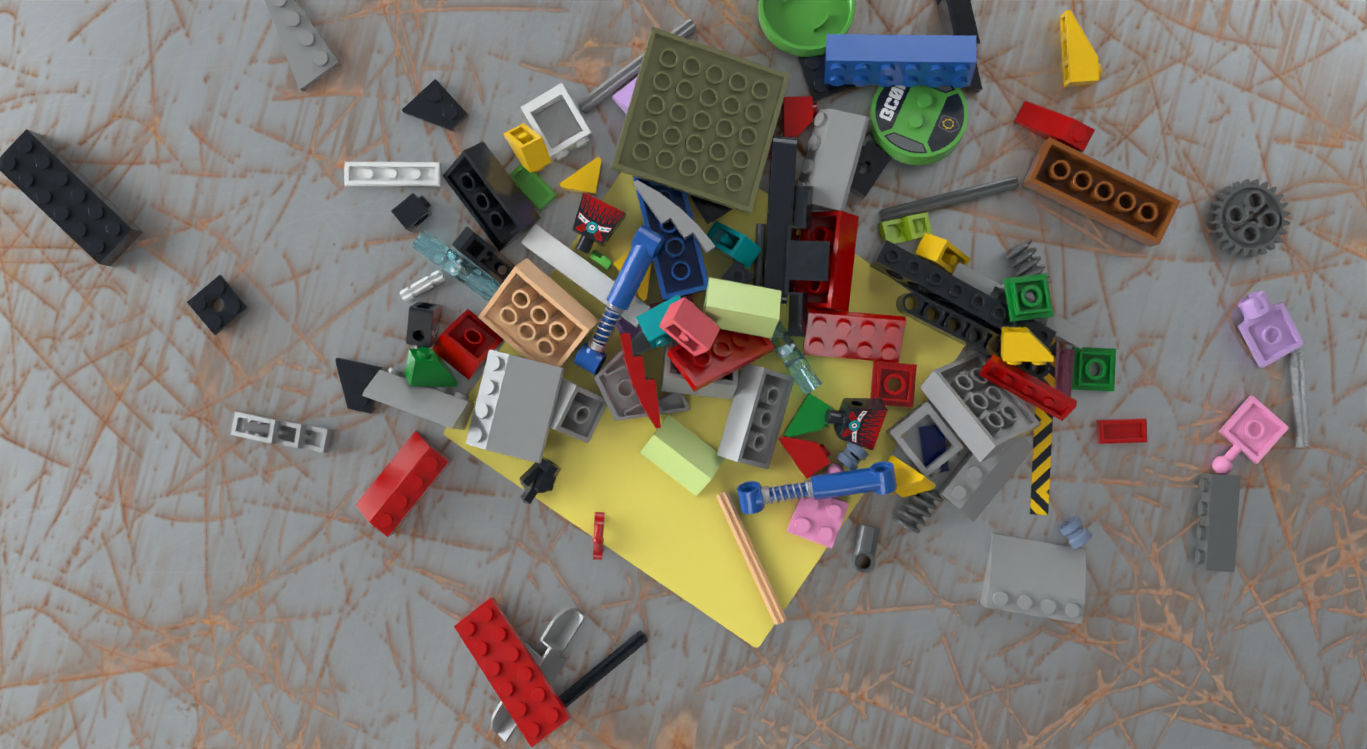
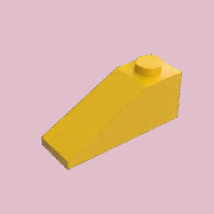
(1078, 55)

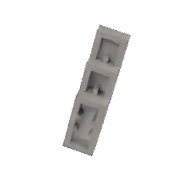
(667, 210)
(281, 432)

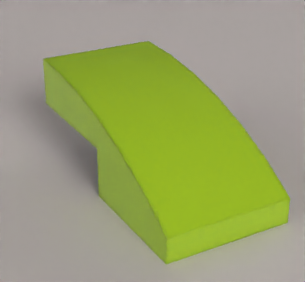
(905, 228)

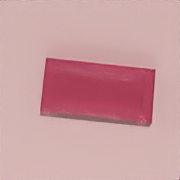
(1065, 371)

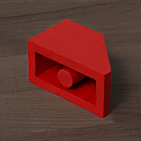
(797, 114)
(806, 454)

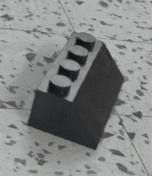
(491, 195)

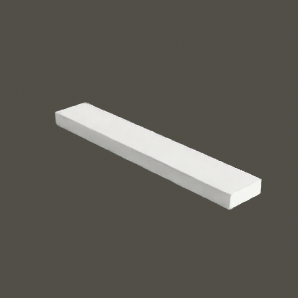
(578, 270)

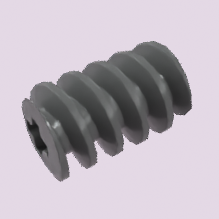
(1025, 260)
(918, 509)

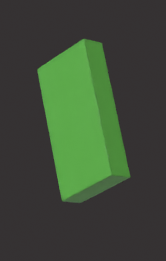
(533, 187)

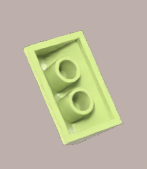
(742, 307)
(682, 455)

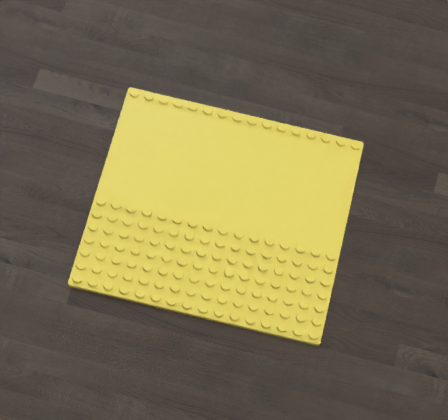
(657, 520)

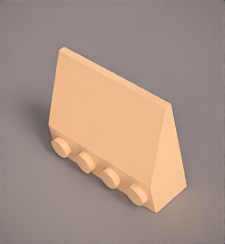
(538, 316)

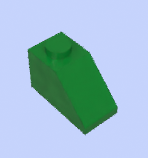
(428, 369)
(808, 417)

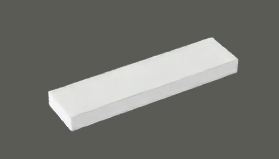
(392, 174)

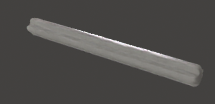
(626, 73)

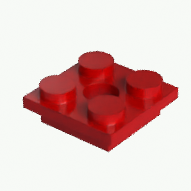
(904, 373)

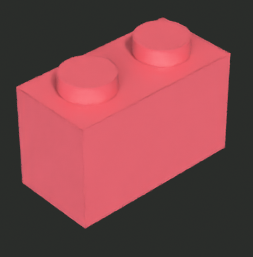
(689, 326)

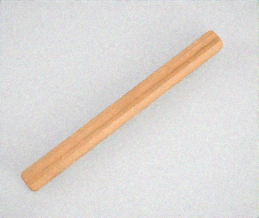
(751, 557)

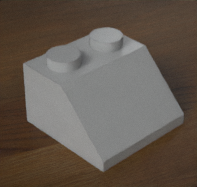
(577, 411)

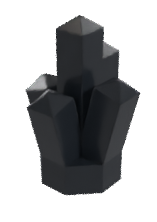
(538, 479)

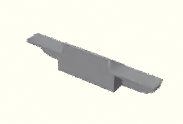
(1066, 331)
(556, 638)

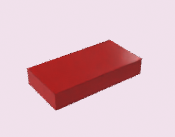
(1122, 431)

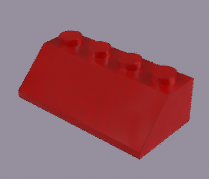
(841, 231)
(403, 484)

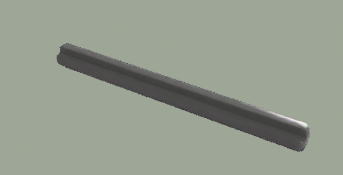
(949, 198)

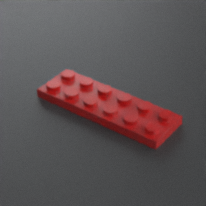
(512, 672)

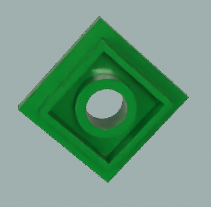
(1019, 307)
(1104, 379)

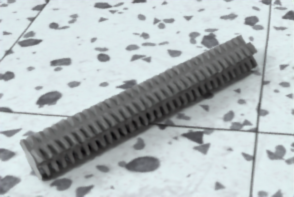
(1300, 399)

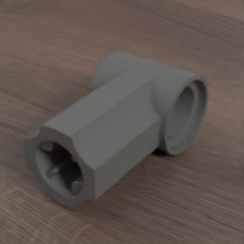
(865, 545)

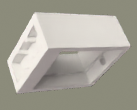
(545, 101)

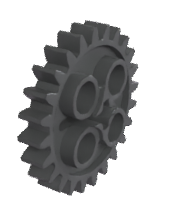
(1261, 236)

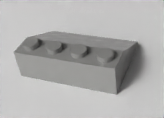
(515, 406)
(978, 409)
(1035, 578)

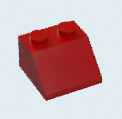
(467, 344)

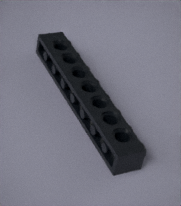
(951, 291)

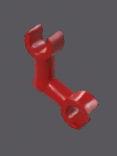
(598, 539)

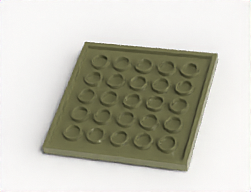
(700, 121)

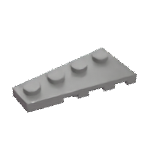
(303, 45)

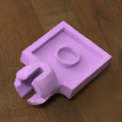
(1267, 328)

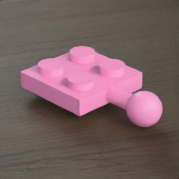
(1251, 431)
(819, 518)

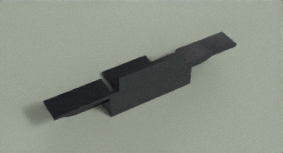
(959, 19)
(804, 261)

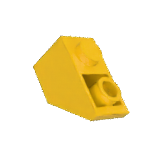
(1021, 345)

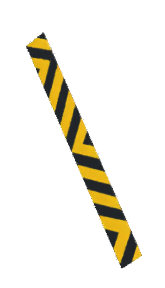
(1042, 449)

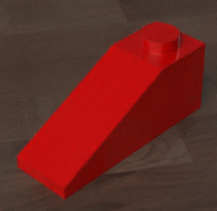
(1054, 125)

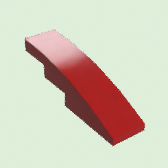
(644, 388)

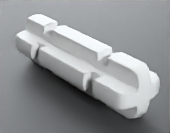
(422, 286)

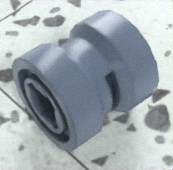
(852, 456)
(1075, 532)

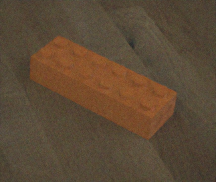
(1101, 192)

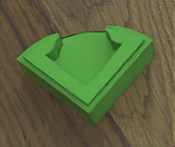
(601, 259)

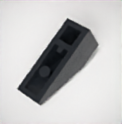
(483, 255)

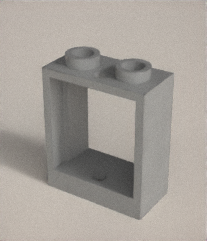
(911, 419)

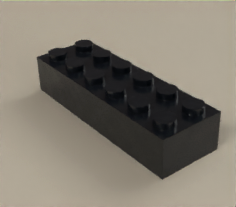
(68, 198)

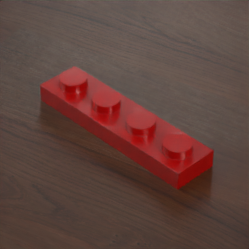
(1028, 387)

